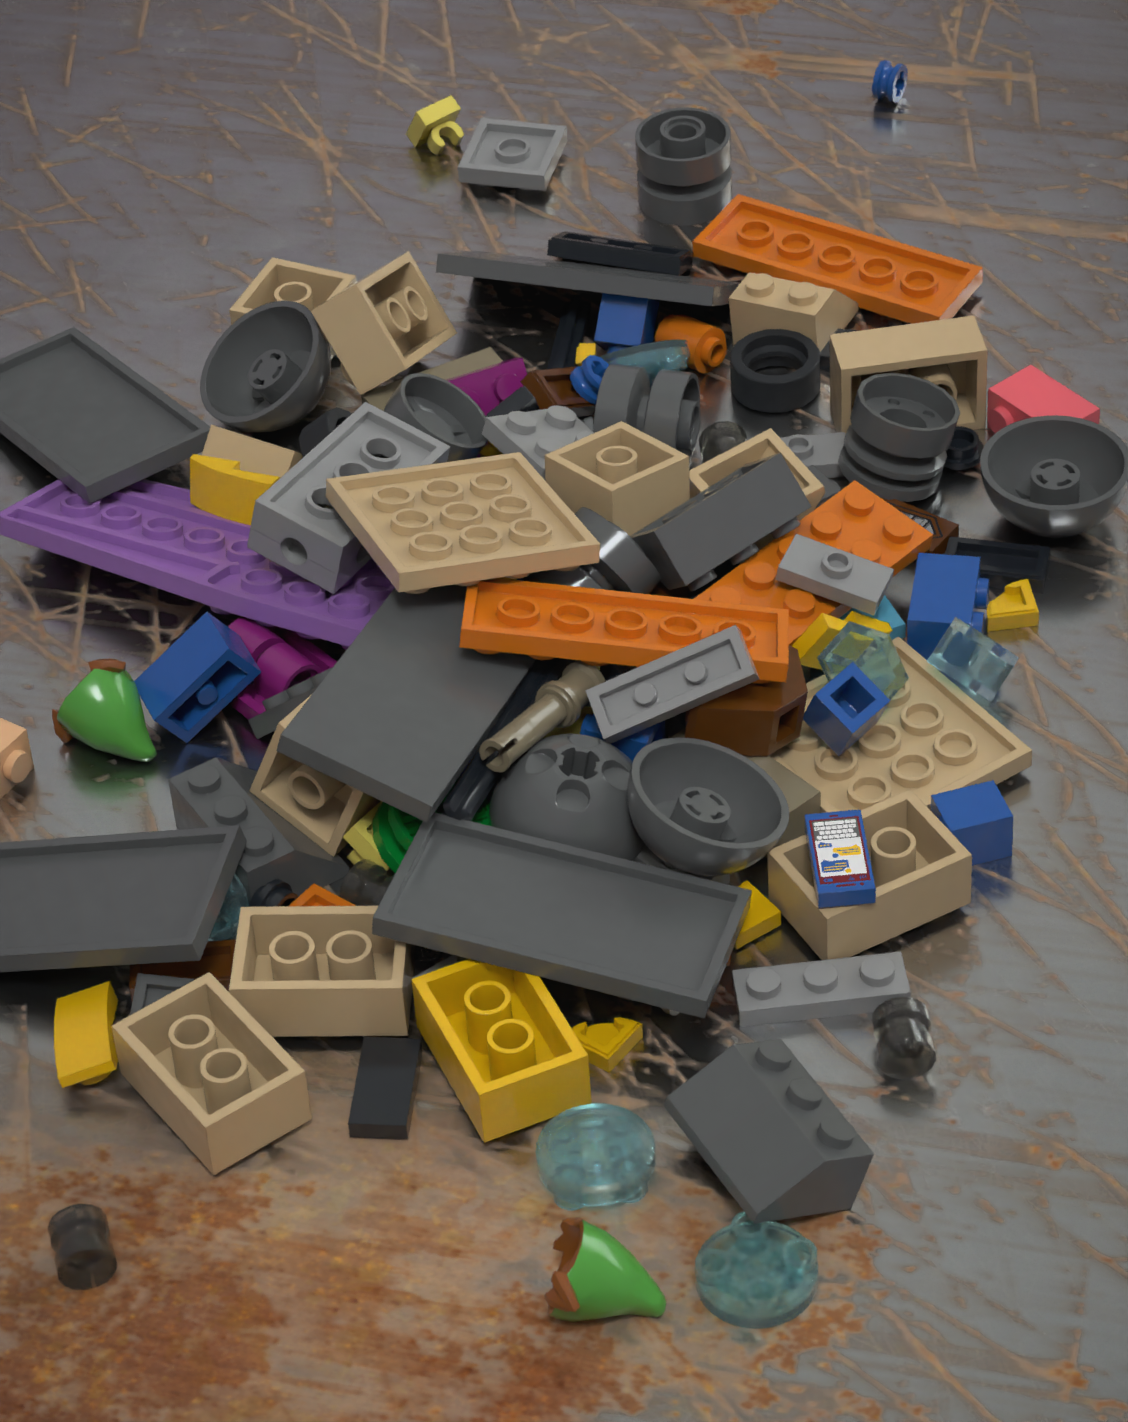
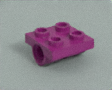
(283, 662)

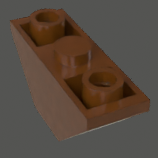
(754, 717)

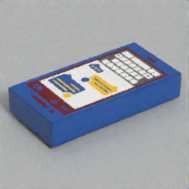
(840, 858)

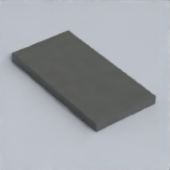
(586, 277)
(92, 416)
(406, 703)
(113, 897)
(564, 913)

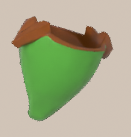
(106, 713)
(599, 1277)

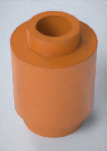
(705, 341)

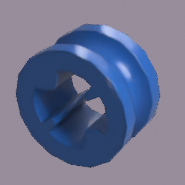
(889, 81)
(588, 377)

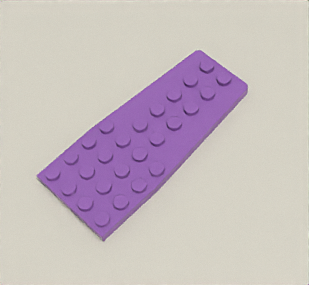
(170, 544)

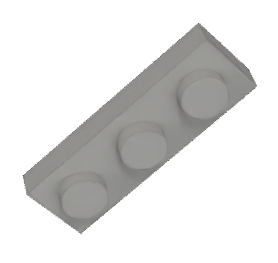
(672, 684)
(818, 988)

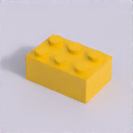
(501, 1045)

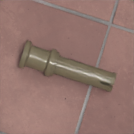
(555, 705)

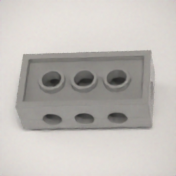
(298, 523)

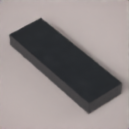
(620, 253)

